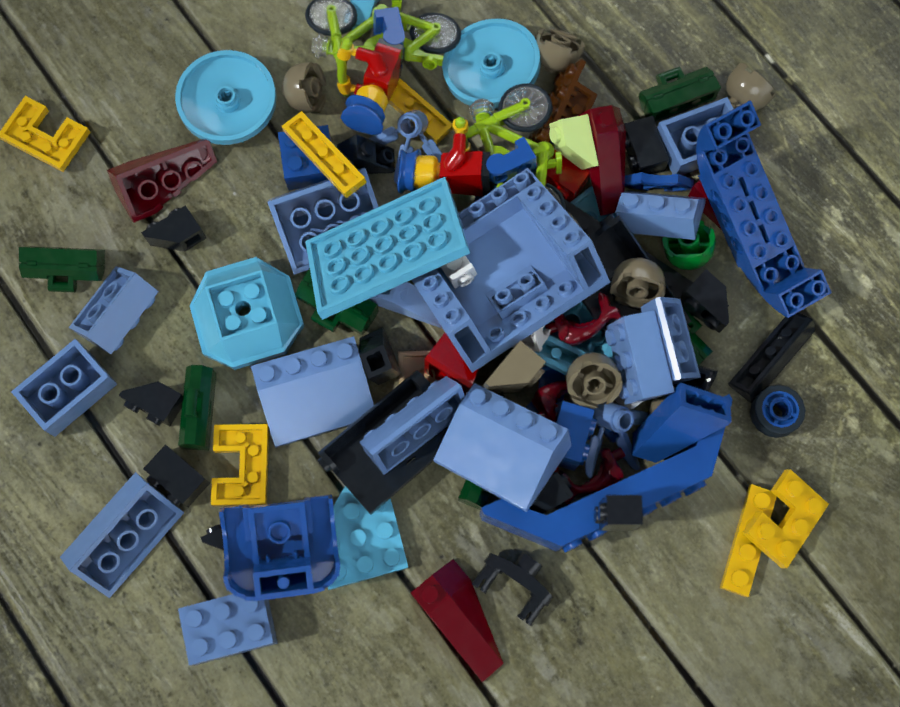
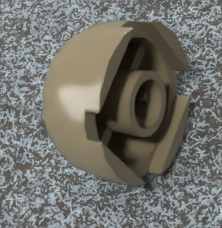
(558, 50)
(748, 86)
(303, 87)
(637, 282)
(593, 380)

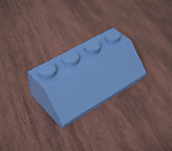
(413, 425)
(121, 535)

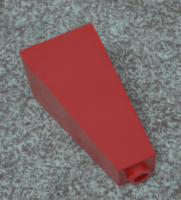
(448, 362)

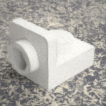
(459, 272)

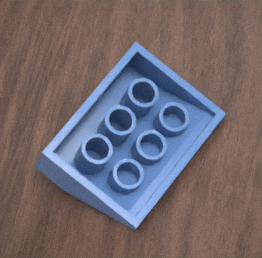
(314, 211)
(313, 391)
(502, 446)

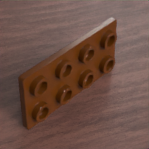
(568, 99)

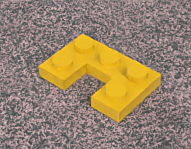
(23, 134)
(253, 446)
(785, 540)

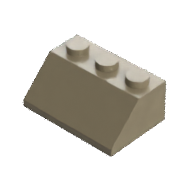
(517, 371)

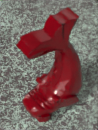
(577, 334)
(546, 399)
(607, 475)

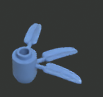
(408, 130)
(617, 419)

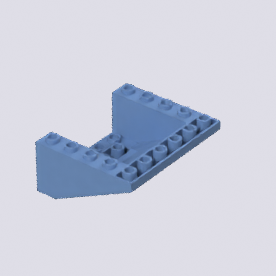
(528, 267)

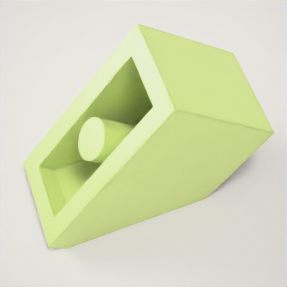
(575, 140)

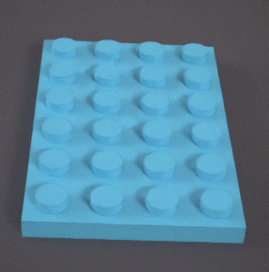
(385, 248)

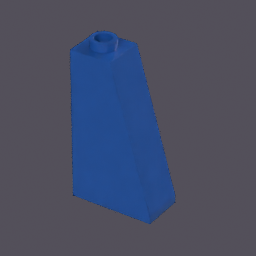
(679, 422)

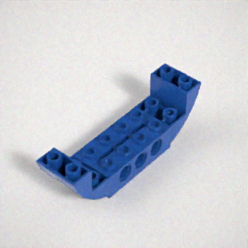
(752, 215)

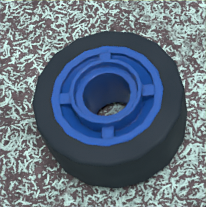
(790, 404)

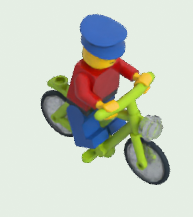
(383, 52)
(479, 172)

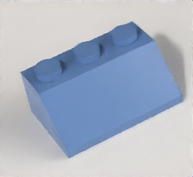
(661, 214)
(114, 309)
(675, 338)

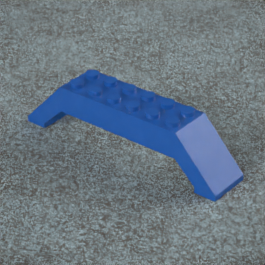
(574, 522)

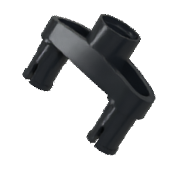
(524, 573)

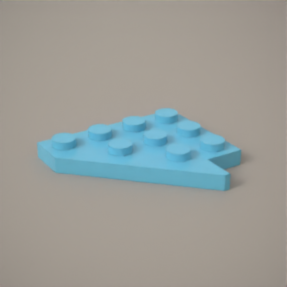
(366, 542)

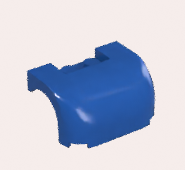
(280, 548)

